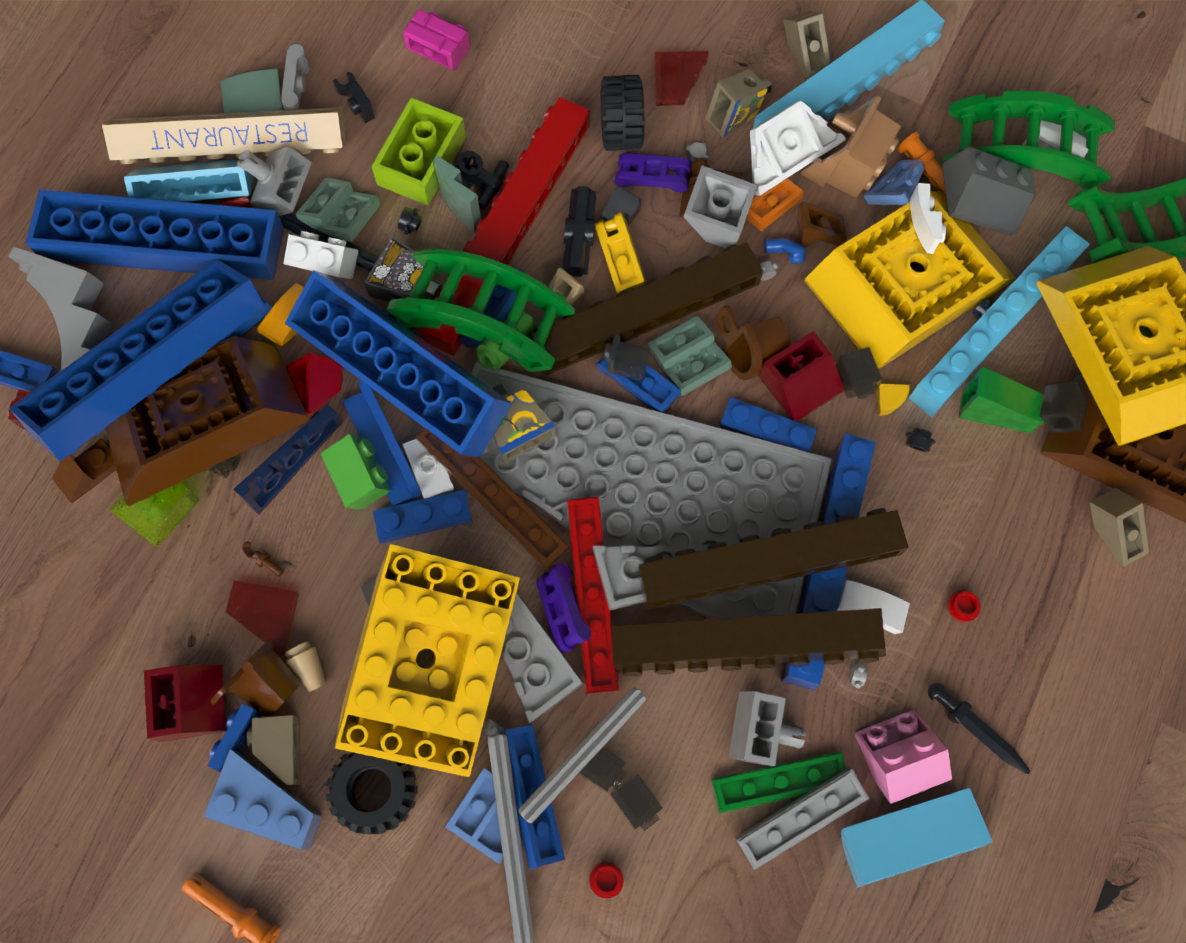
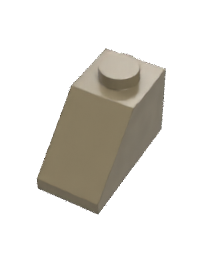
(808, 41)
(1121, 525)
(278, 746)

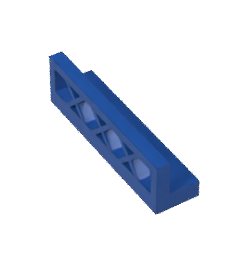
(373, 425)

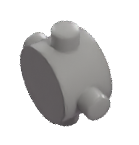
(697, 150)
(769, 270)
(858, 675)
(491, 728)

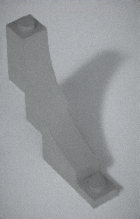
(70, 298)

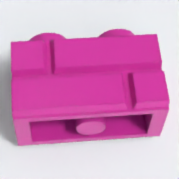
(437, 39)

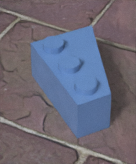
(260, 805)

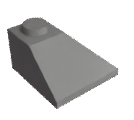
(719, 206)

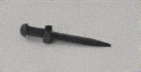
(960, 713)

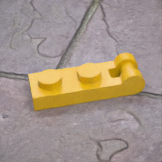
(620, 253)

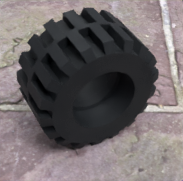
(622, 112)
(343, 798)

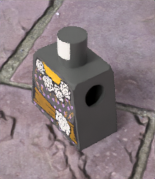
(396, 274)

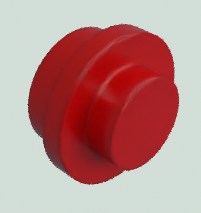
(964, 606)
(606, 880)

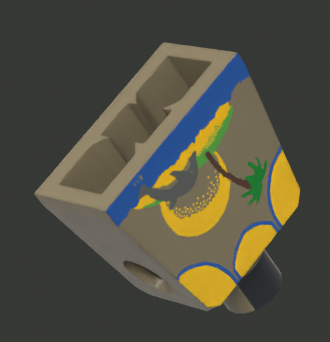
(736, 101)
(523, 425)

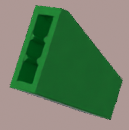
(1001, 402)

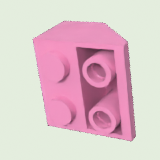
(904, 756)

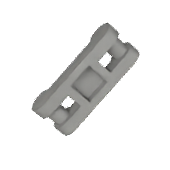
(294, 79)

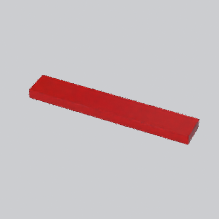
(591, 598)

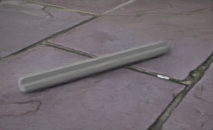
(510, 839)

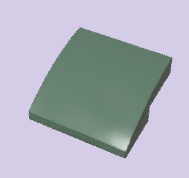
(252, 92)
(458, 198)
(338, 209)
(689, 355)

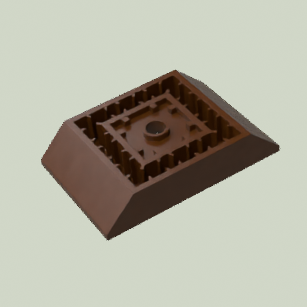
(204, 416)
(1144, 469)

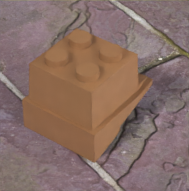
(862, 155)

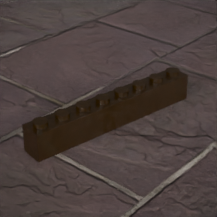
(652, 305)
(772, 558)
(748, 641)

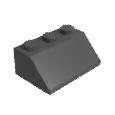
(987, 190)

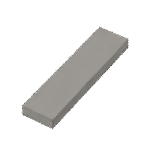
(802, 818)

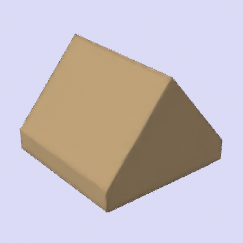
(567, 286)

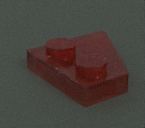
(677, 75)
(264, 611)

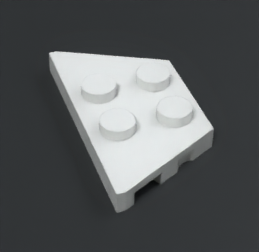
(788, 144)

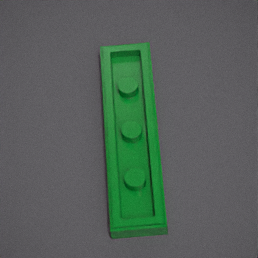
(775, 782)

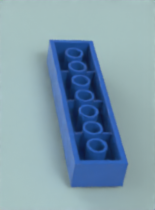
(154, 233)
(137, 359)
(398, 364)

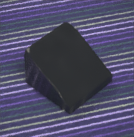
(622, 201)

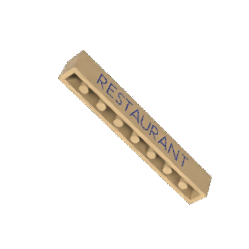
(224, 134)

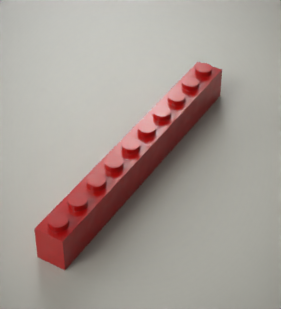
(517, 205)

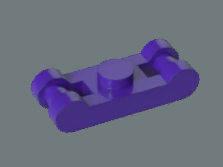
(653, 171)
(562, 608)

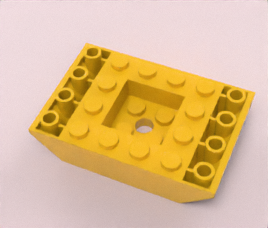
(890, 305)
(1099, 314)
(436, 711)

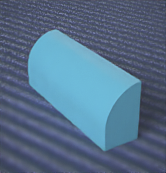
(190, 181)
(914, 837)

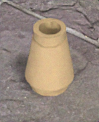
(306, 666)

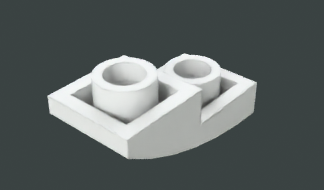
(925, 220)
(860, 596)

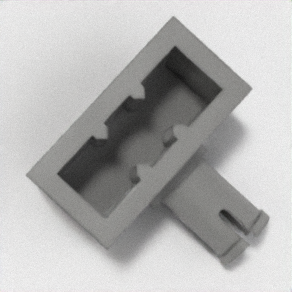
(278, 178)
(760, 729)

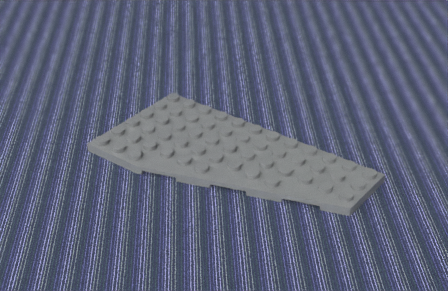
(664, 481)

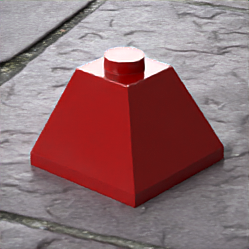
(315, 380)

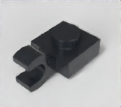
(358, 100)

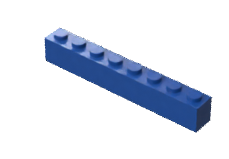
(842, 498)

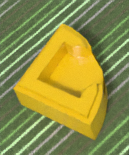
(891, 397)

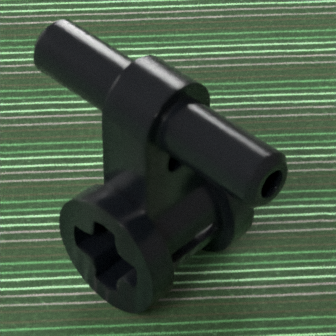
(480, 177)

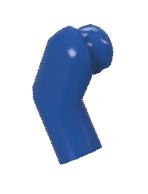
(786, 245)

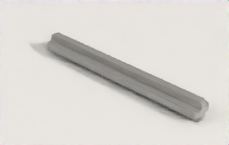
(582, 755)

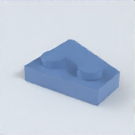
(896, 185)
(477, 817)

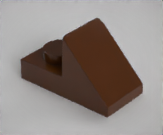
(820, 224)
(84, 472)

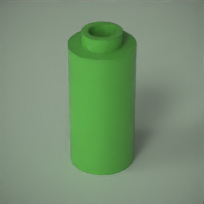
(488, 350)

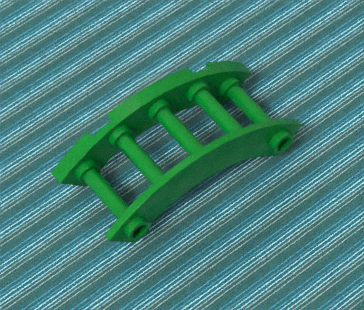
(1038, 106)
(1097, 202)
(472, 322)

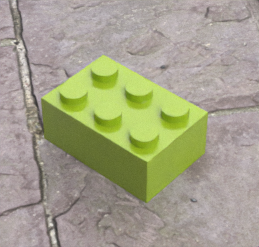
(408, 154)

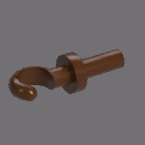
(262, 559)

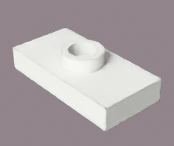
(428, 471)

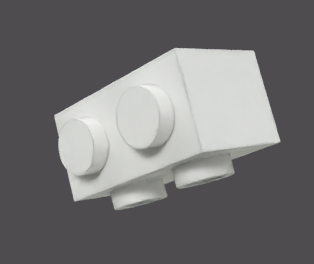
(328, 258)

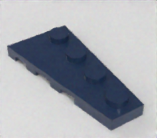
(276, 471)

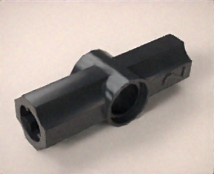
(579, 231)

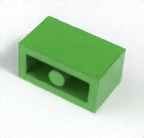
(356, 471)

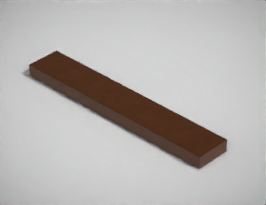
(498, 500)

